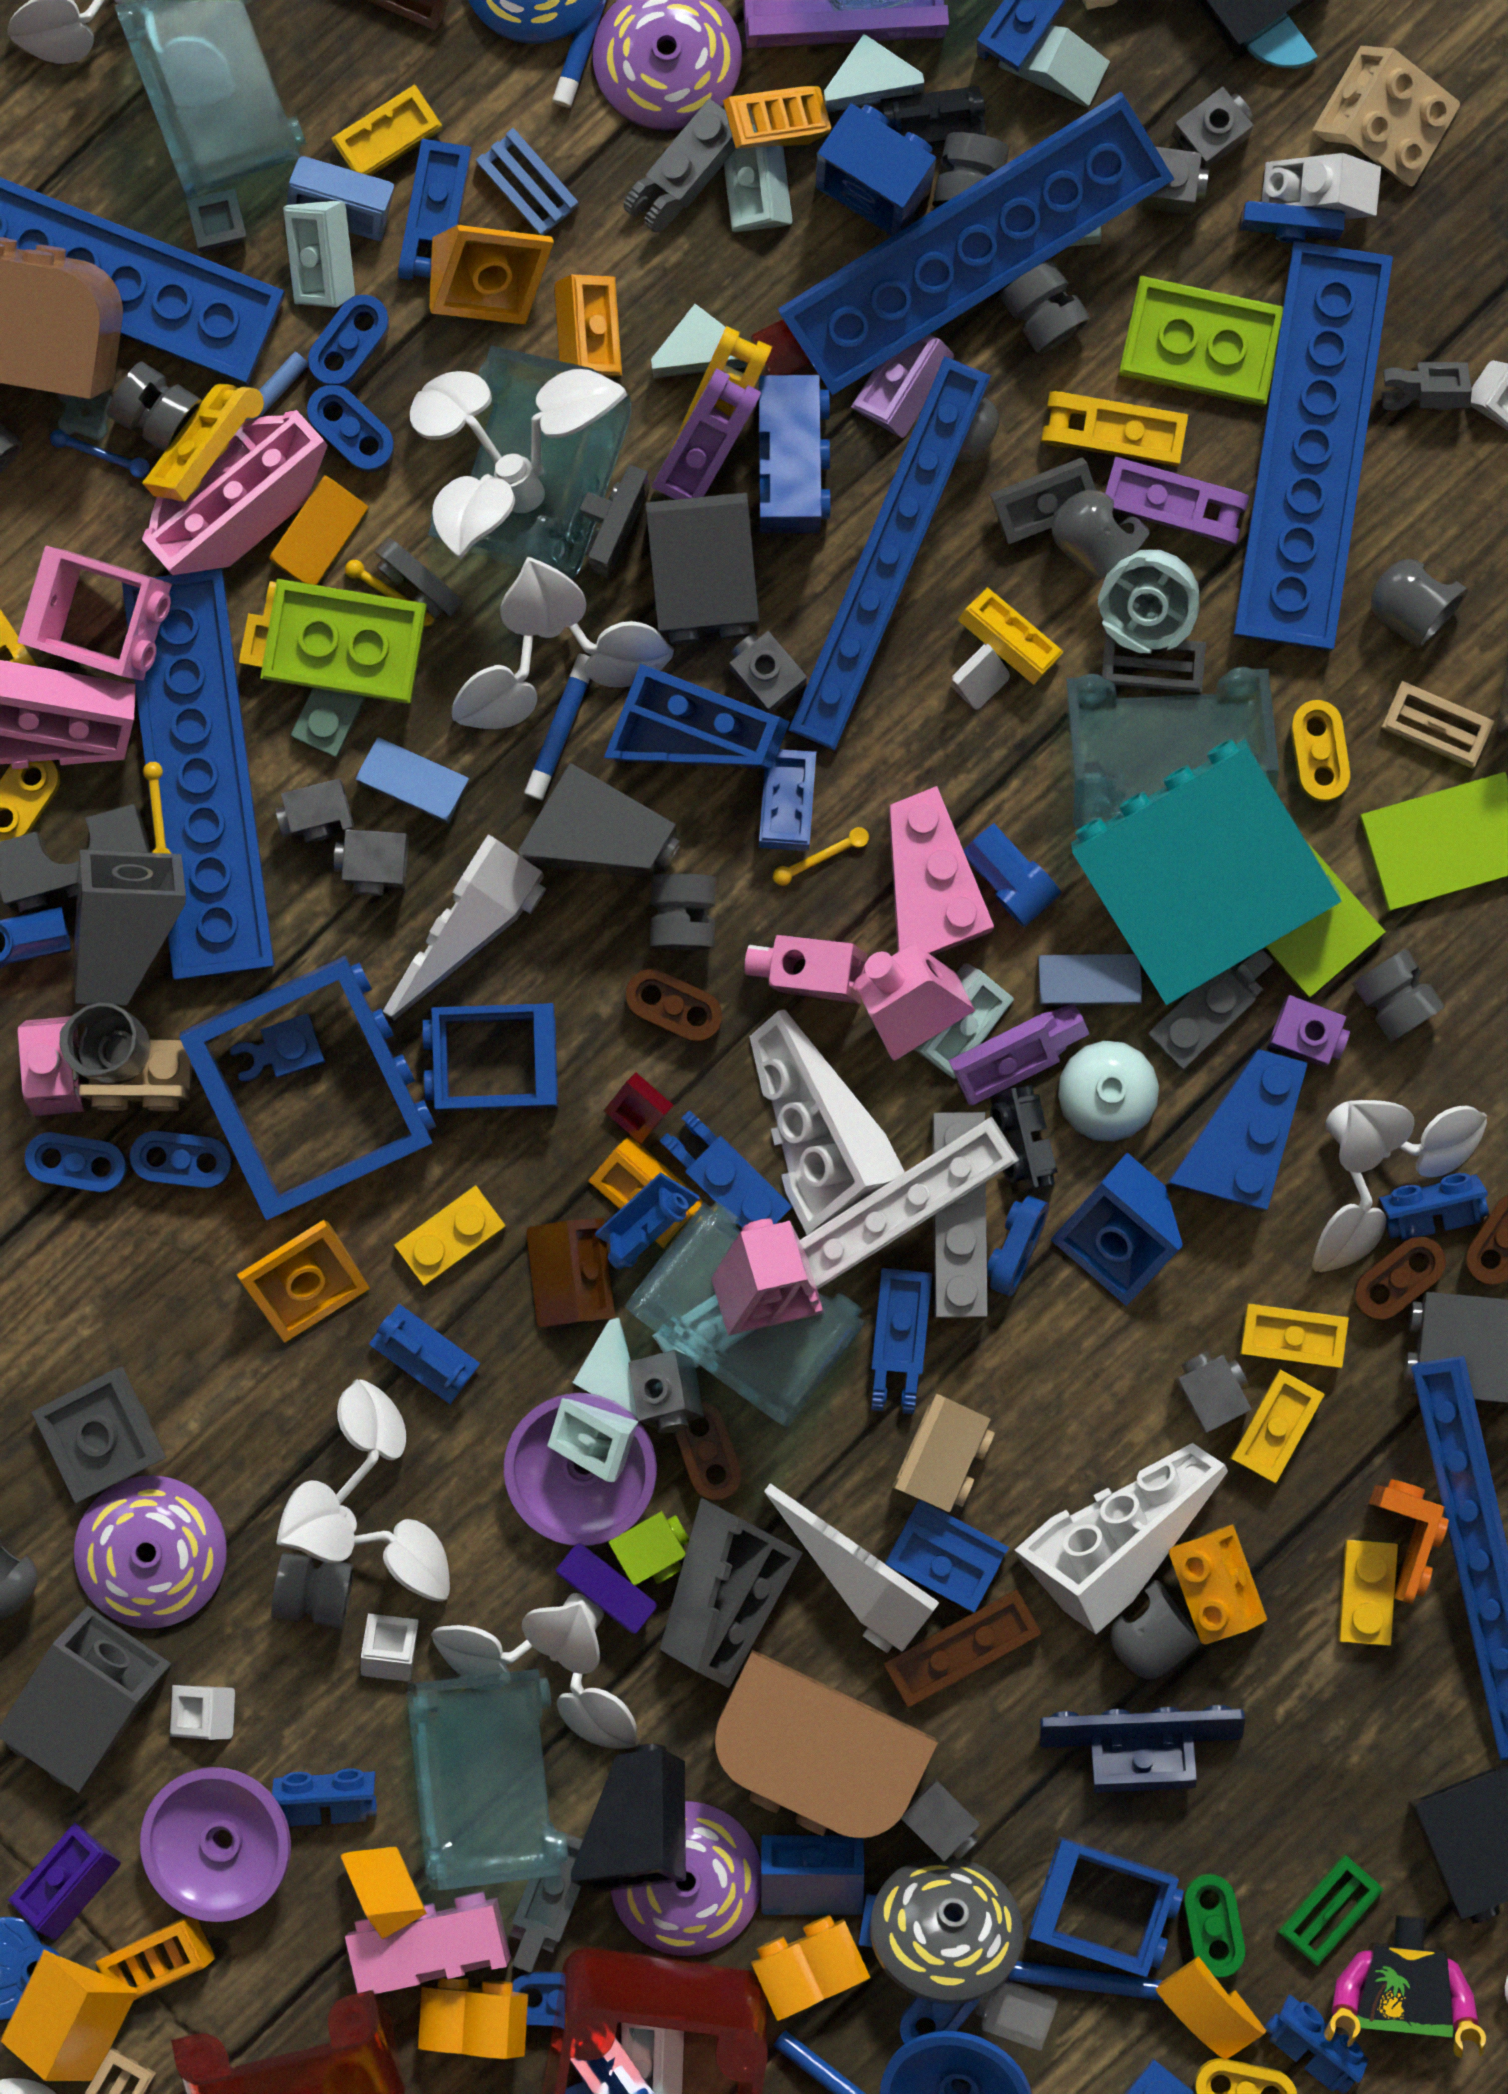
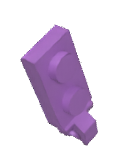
(1017, 1053)

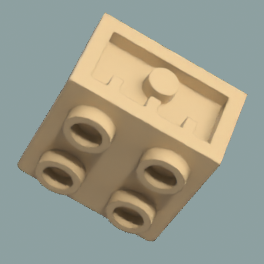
(1388, 112)
(159, 1086)

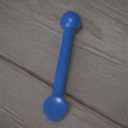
(138, 467)

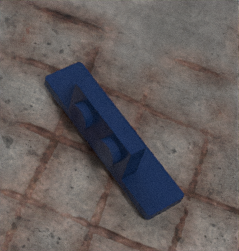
(1142, 1748)

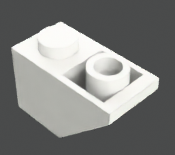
(1324, 182)

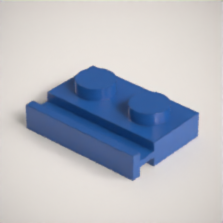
(946, 1555)

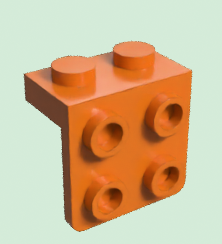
(1428, 1532)

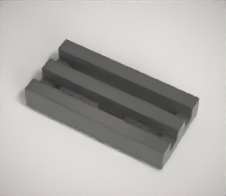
(1153, 683)

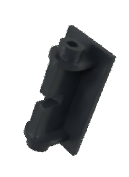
(937, 113)
(1017, 1115)

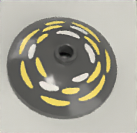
(942, 1957)

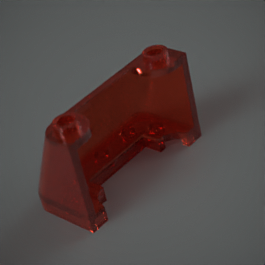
(356, 2061)

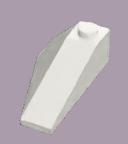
(487, 902)
(826, 1134)
(1110, 1549)
(873, 1591)

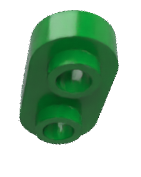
(1214, 1924)

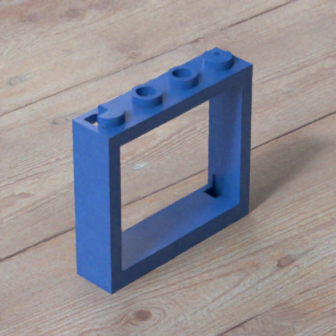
(230, 1118)

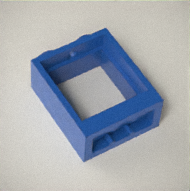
(436, 1039)
(1151, 1946)

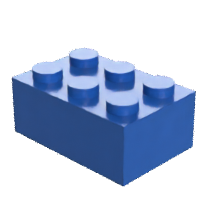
(875, 169)

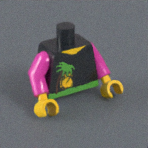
(1406, 1991)

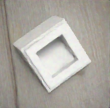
(1491, 393)
(980, 677)
(389, 1647)
(202, 1712)

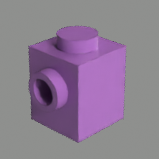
(1309, 1032)

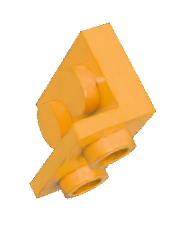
(1217, 1585)

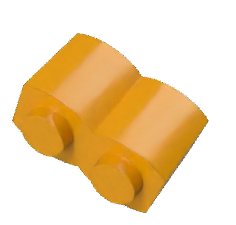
(810, 1967)
(473, 2019)

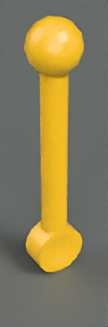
(355, 569)
(153, 771)
(857, 838)

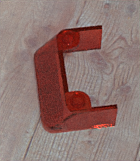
(660, 1992)

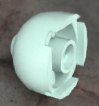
(1149, 601)
(1108, 1091)

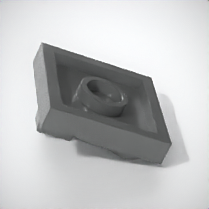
(616, 517)
(99, 1434)

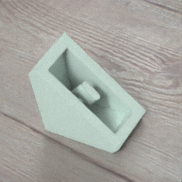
(1064, 66)
(871, 75)
(691, 346)
(607, 1368)
(593, 1438)

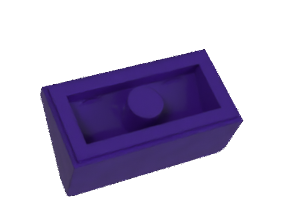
(606, 1588)
(64, 1882)

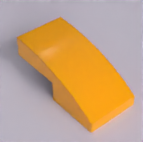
(1208, 2011)

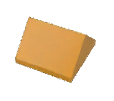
(486, 273)
(304, 1280)
(67, 2019)

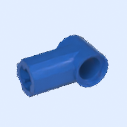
(1019, 884)
(34, 936)

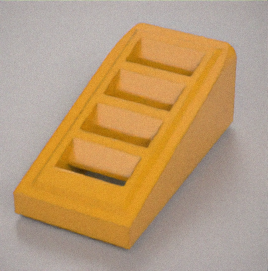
(804, 110)
(193, 1942)

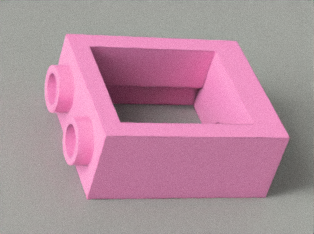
(51, 604)

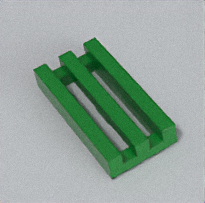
(1313, 1898)

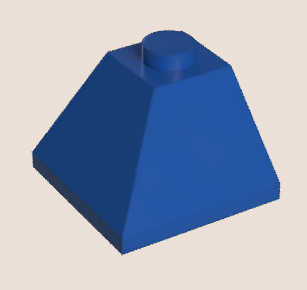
(1122, 1230)

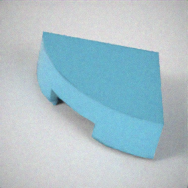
(1283, 47)

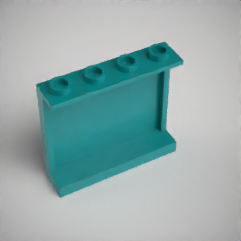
(1204, 870)

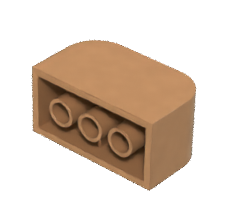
(57, 322)
(818, 1751)

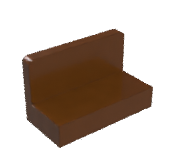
(570, 1272)

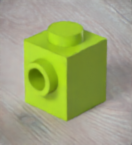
(651, 1548)

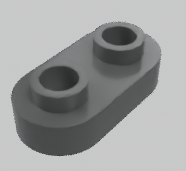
(400, 565)

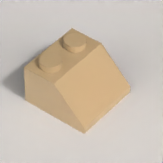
(943, 1453)

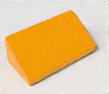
(588, 323)
(318, 532)
(628, 1172)
(384, 1888)

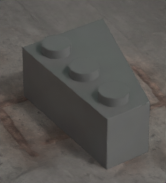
(725, 1592)

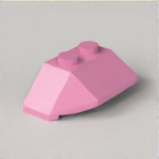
(241, 496)

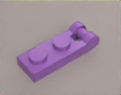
(705, 439)
(1175, 500)

